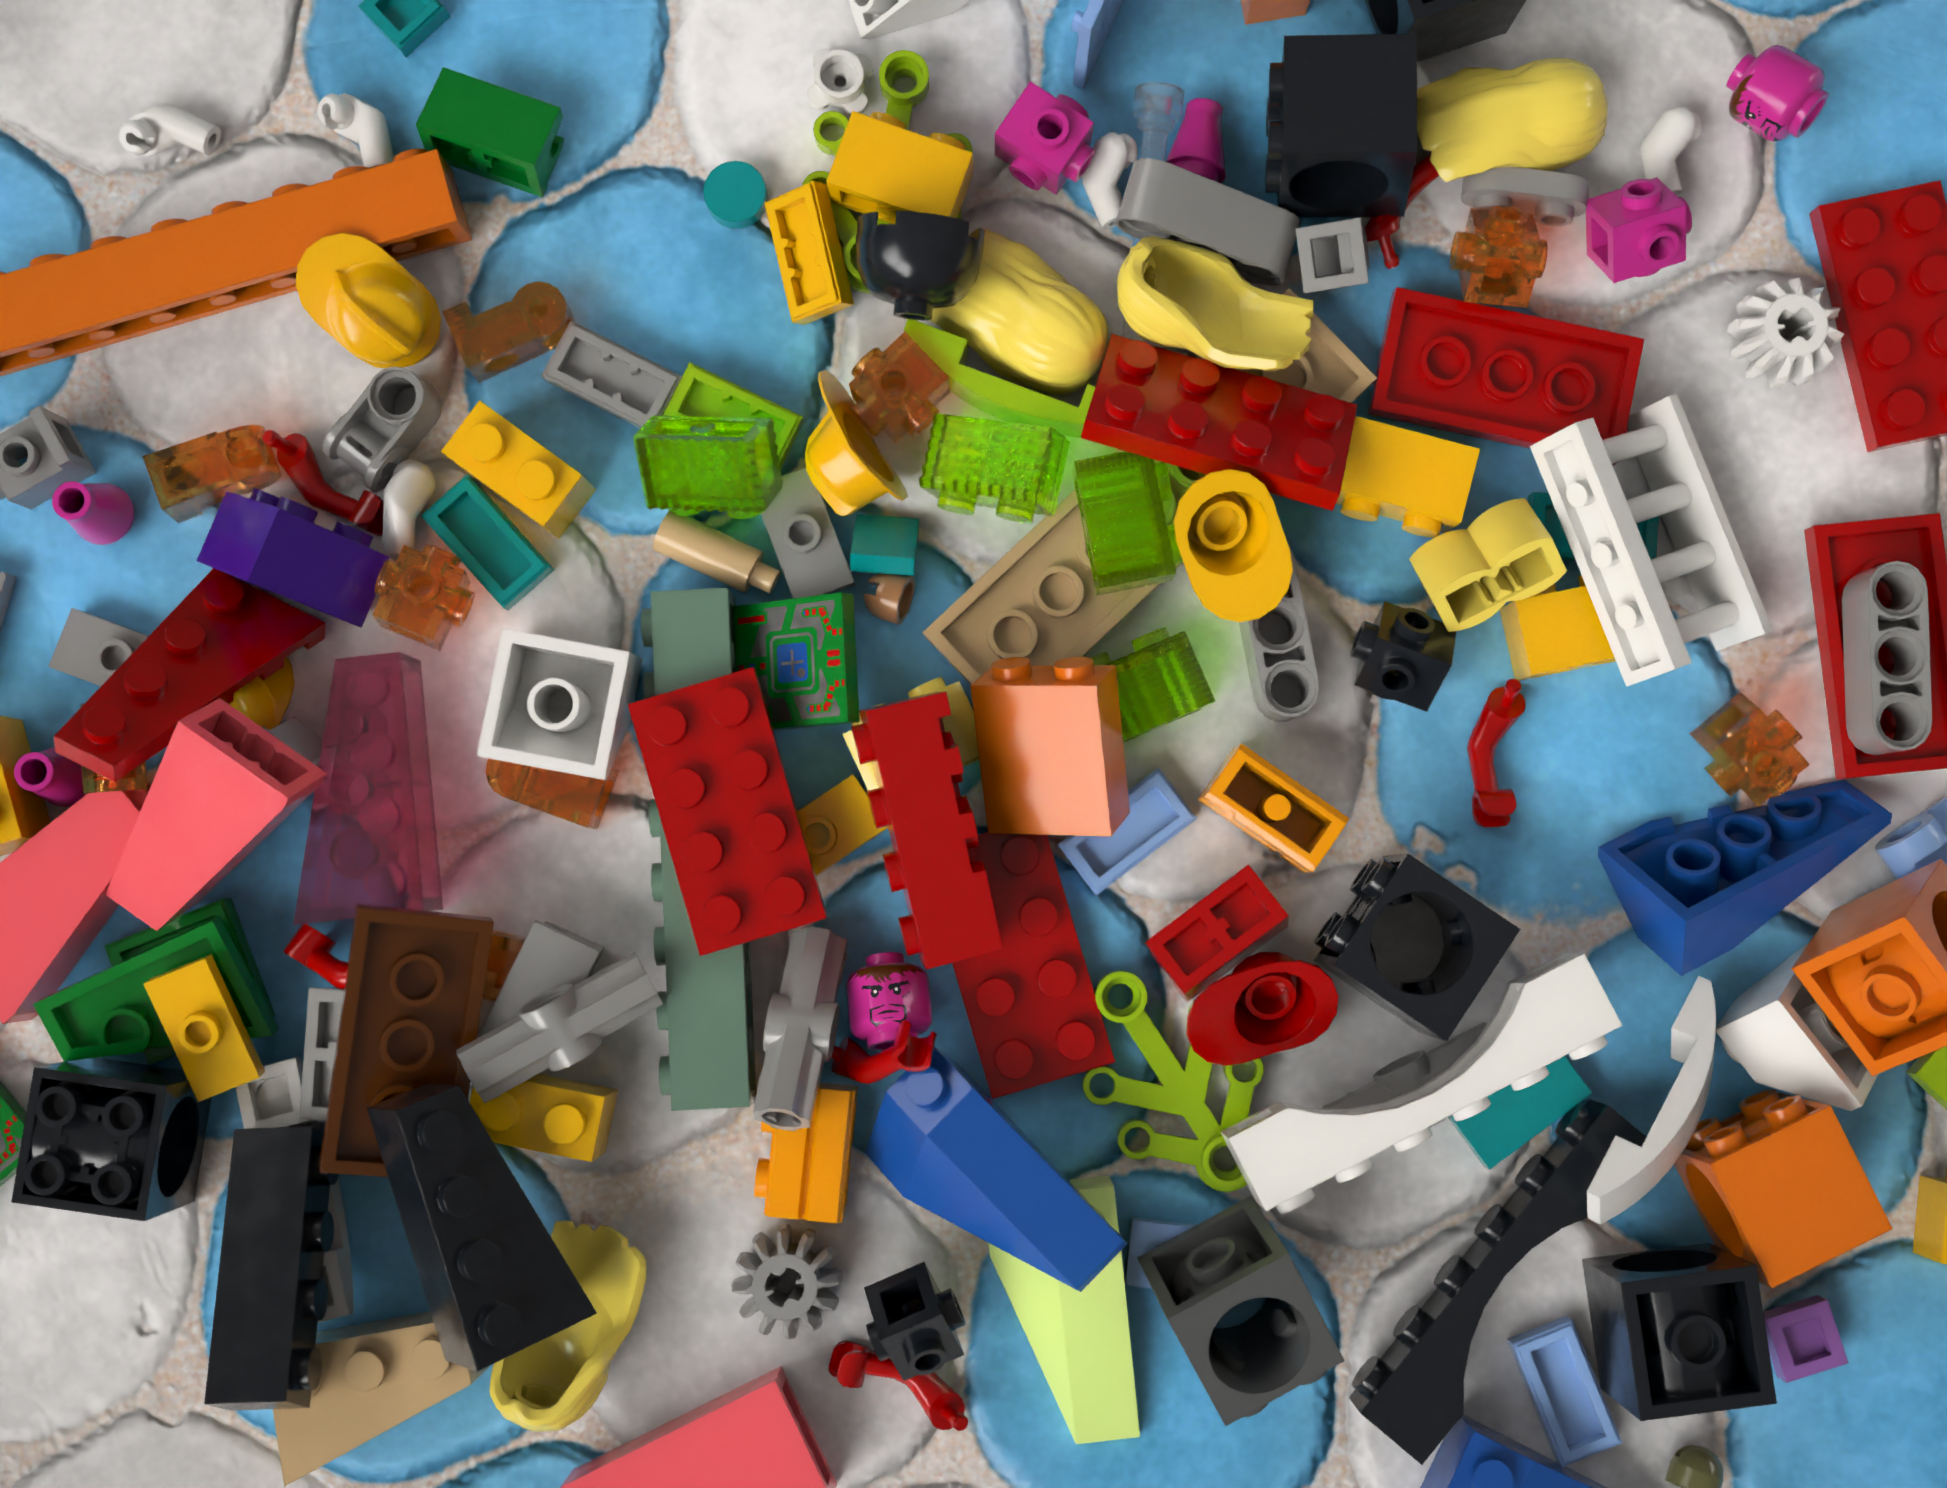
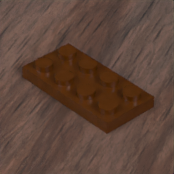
(403, 1015)

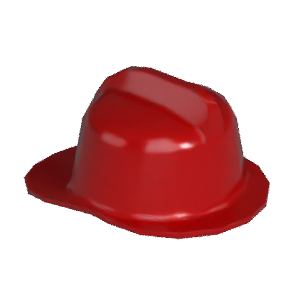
(1261, 1009)

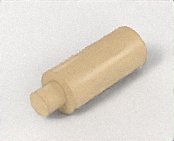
(714, 553)

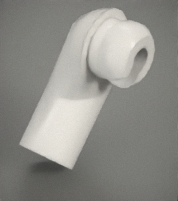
(359, 123)
(167, 127)
(1666, 142)
(1100, 180)
(403, 502)

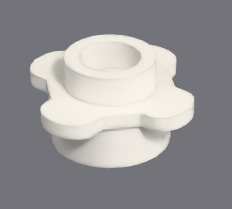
(840, 63)

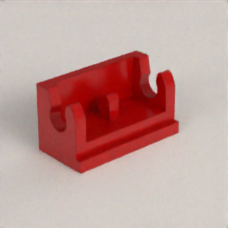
(1218, 933)

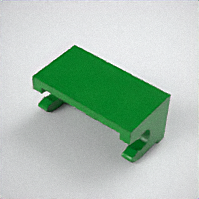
(492, 131)

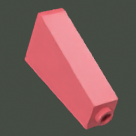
(206, 810)
(57, 897)
(734, 1441)

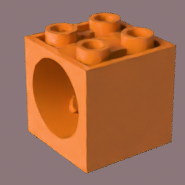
(1884, 969)
(1780, 1185)

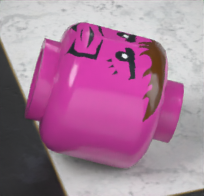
(1776, 93)
(884, 997)

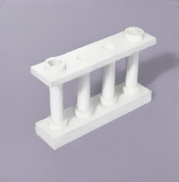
(1612, 552)

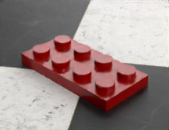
(1890, 279)
(1500, 371)
(1220, 420)
(1834, 557)
(727, 811)
(1035, 997)

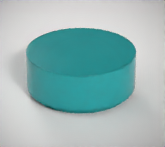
(735, 194)

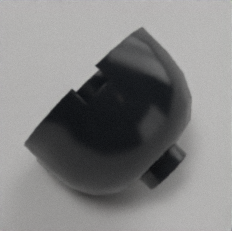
(918, 261)

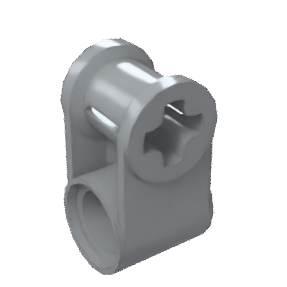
(379, 429)

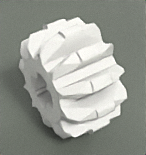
(1804, 319)

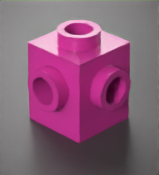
(1045, 139)
(1637, 229)

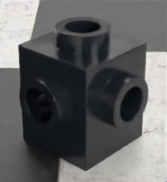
(1403, 655)
(914, 1322)

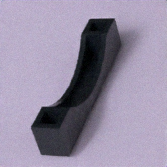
(1419, 1380)

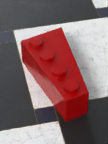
(929, 830)

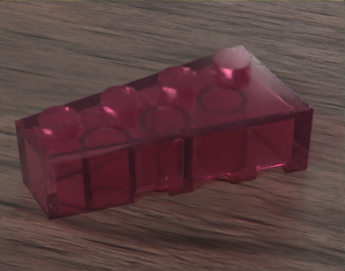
(375, 809)

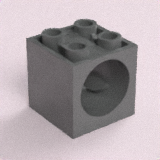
(1213, 1270)

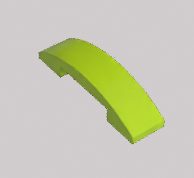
(995, 395)

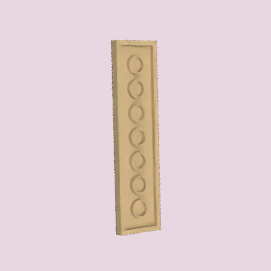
(1043, 592)

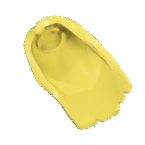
(1514, 117)
(1203, 304)
(1028, 320)
(565, 1373)

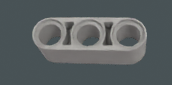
(1210, 215)
(1906, 634)
(1291, 659)

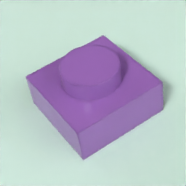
(1803, 1339)

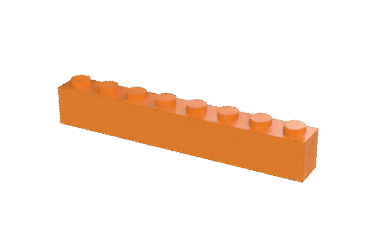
(220, 259)

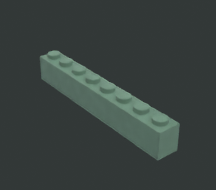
(710, 994)

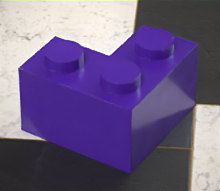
(283, 551)

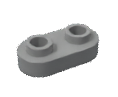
(1546, 194)

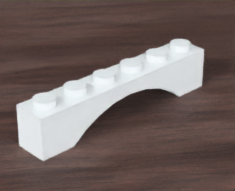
(1537, 1021)

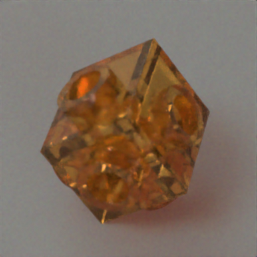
(1498, 256)
(902, 369)
(428, 616)
(1750, 750)

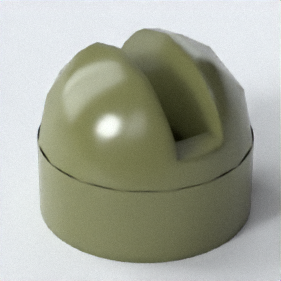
(1695, 1468)

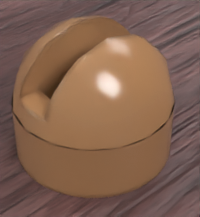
(892, 597)

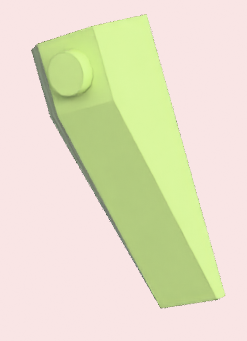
(1080, 1335)

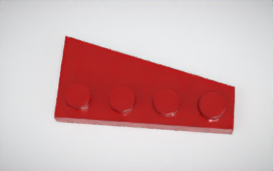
(199, 653)

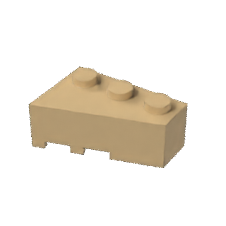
(368, 1384)

